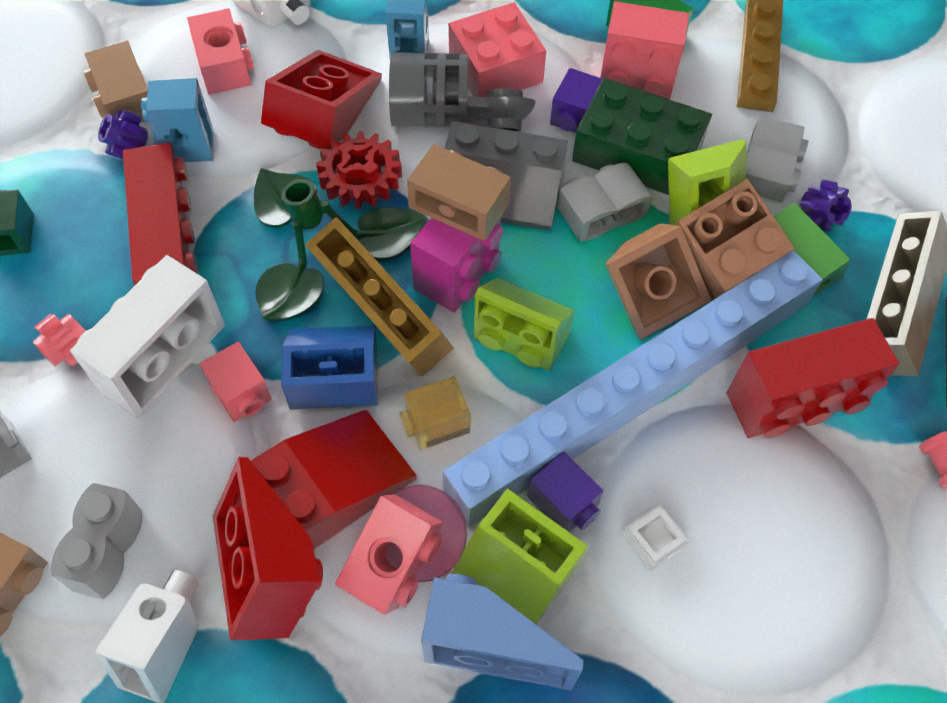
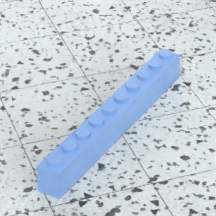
(630, 385)

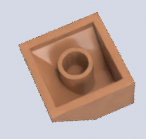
(657, 278)

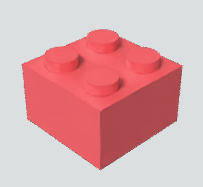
(644, 47)
(499, 50)

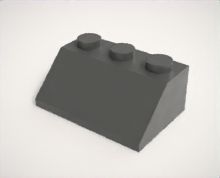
(530, 161)

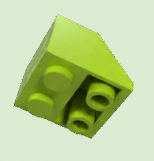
(704, 176)
(521, 323)
(521, 556)

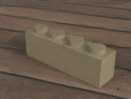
(911, 286)

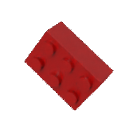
(811, 378)

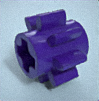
(122, 133)
(826, 204)

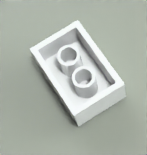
(150, 336)

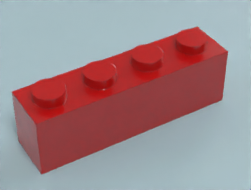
(157, 208)

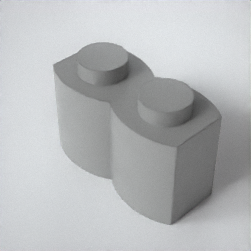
(773, 157)
(603, 201)
(92, 552)

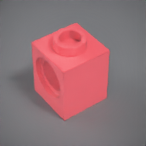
(236, 382)

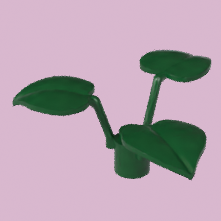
(280, 198)

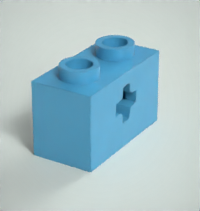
(407, 26)
(180, 117)

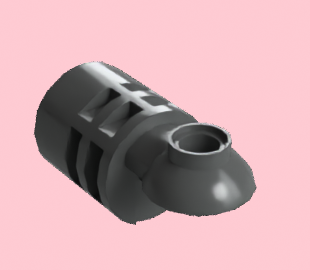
(451, 102)

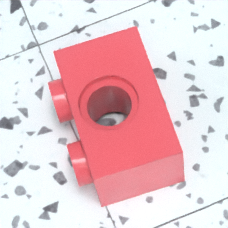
(219, 50)
(367, 570)

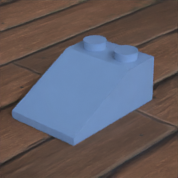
(484, 634)

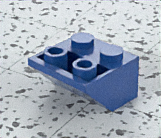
(330, 367)

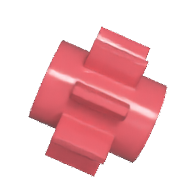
(58, 338)

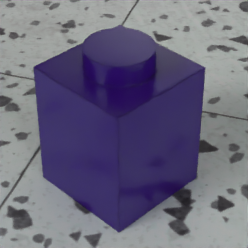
(573, 99)
(566, 494)

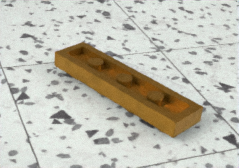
(760, 55)

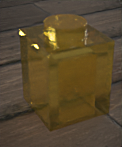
(435, 413)

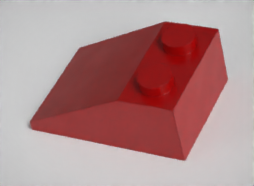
(317, 98)
(334, 473)
(262, 558)

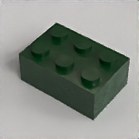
(638, 130)

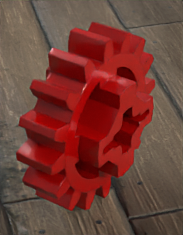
(359, 170)

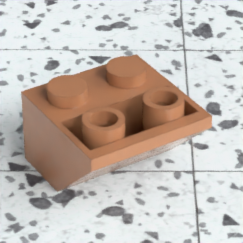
(733, 238)

